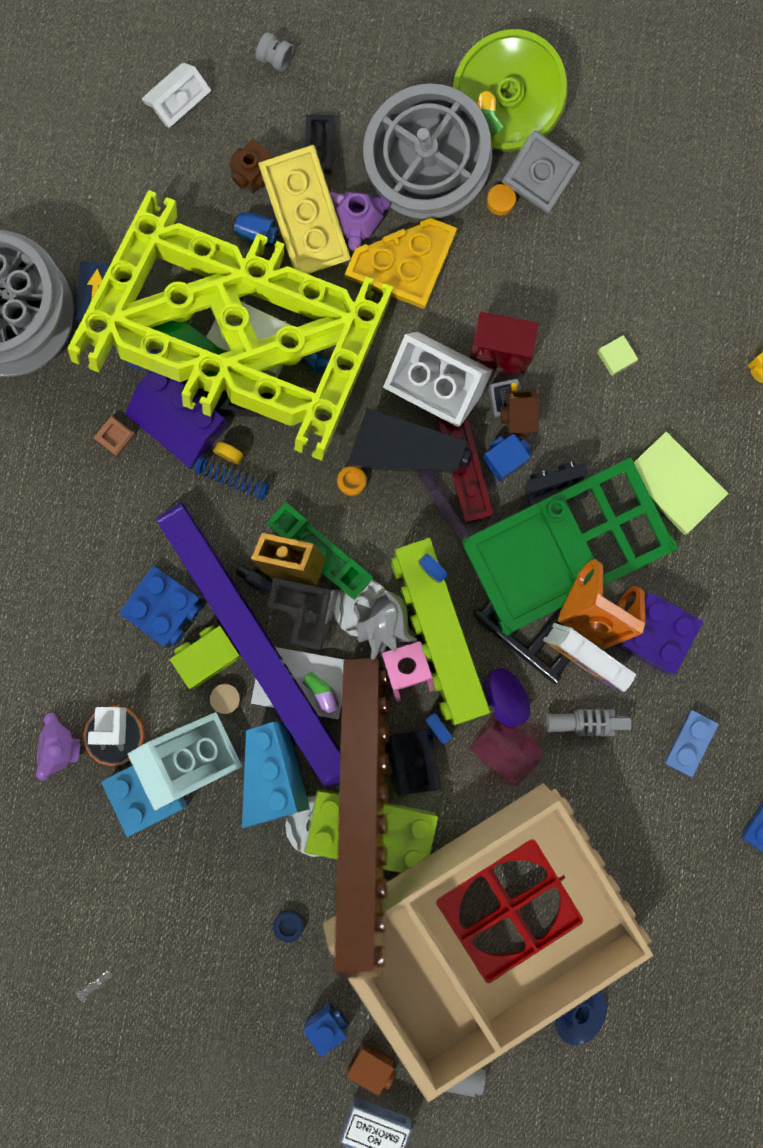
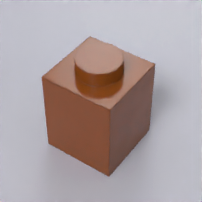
(371, 1069)

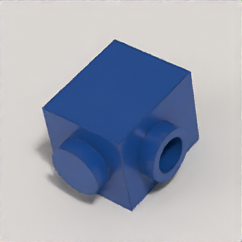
(507, 456)
(326, 1029)

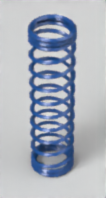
(200, 467)

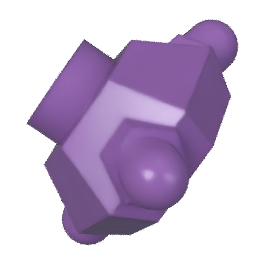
(358, 214)
(55, 748)

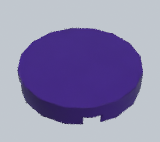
(506, 697)

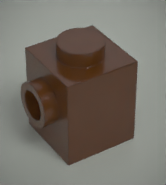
(521, 412)

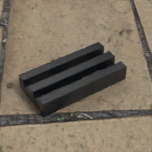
(320, 119)

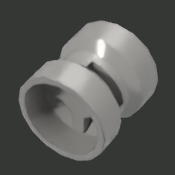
(274, 51)

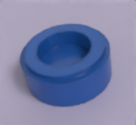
(432, 568)

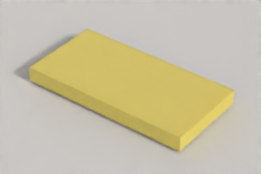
(304, 210)

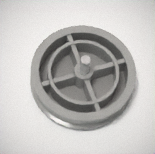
(428, 151)

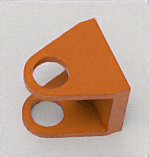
(596, 616)

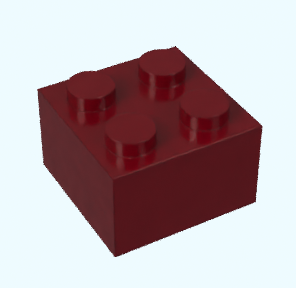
(503, 342)

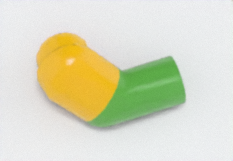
(487, 104)

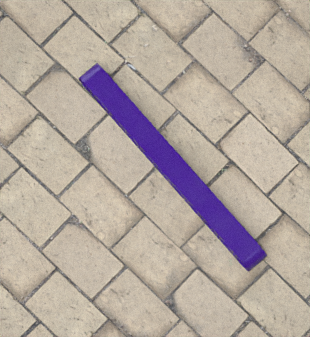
(253, 643)

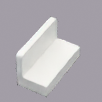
(177, 93)

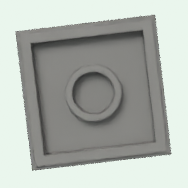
(540, 171)

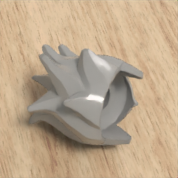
(384, 623)

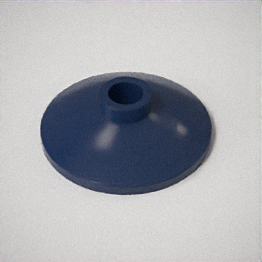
(582, 1021)

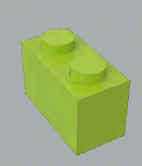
(205, 657)

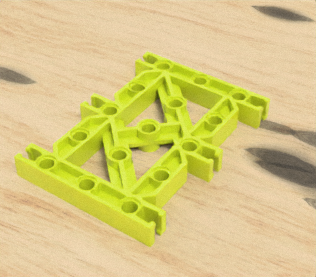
(226, 279)

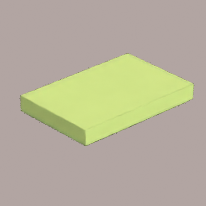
(678, 483)

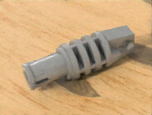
(588, 722)

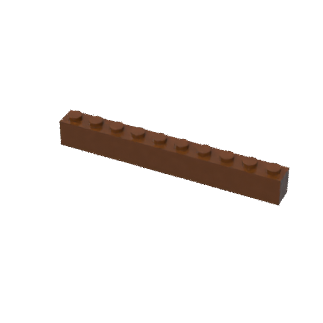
(362, 822)

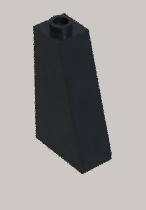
(405, 446)

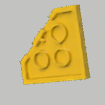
(405, 260)

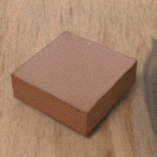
(114, 436)

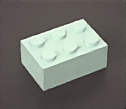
(184, 760)

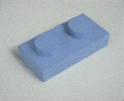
(690, 743)

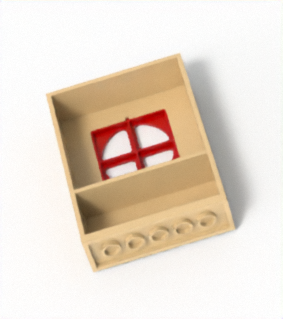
(462, 1007)

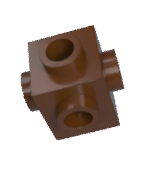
(246, 168)

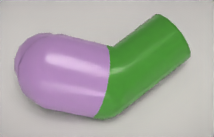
(323, 693)

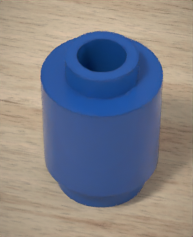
(250, 224)

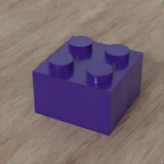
(665, 635)

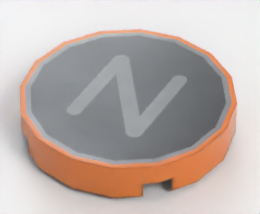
(116, 754)

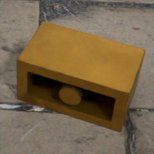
(288, 559)

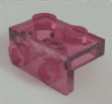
(507, 751)

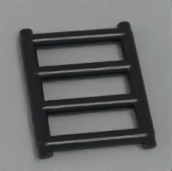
(528, 653)

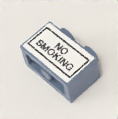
(374, 1127)

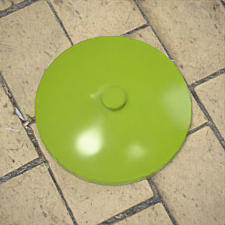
(523, 77)

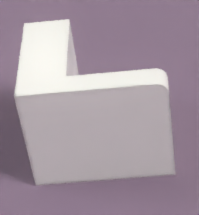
(109, 726)

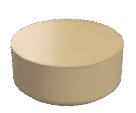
(225, 698)

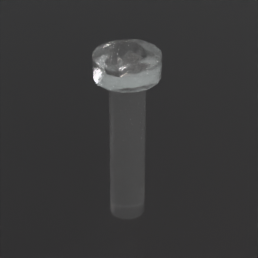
(82, 994)

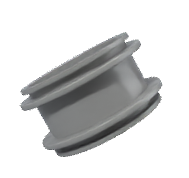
(40, 330)

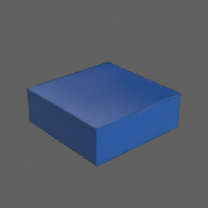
(438, 728)

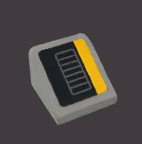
(497, 394)

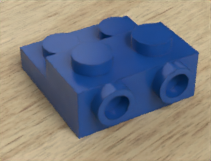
(161, 607)

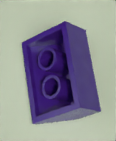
(181, 430)

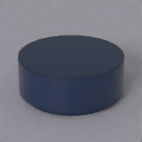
(288, 926)

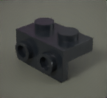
(546, 485)
(413, 763)

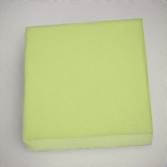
(617, 355)

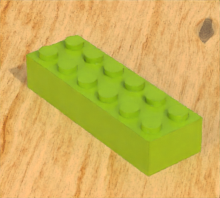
(441, 634)

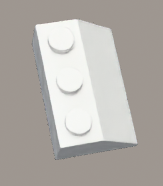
(436, 378)

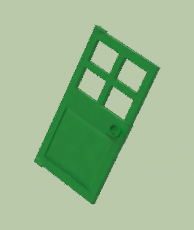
(538, 552)

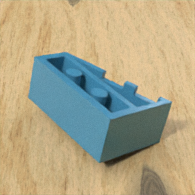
(271, 776)

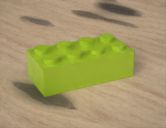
(407, 839)

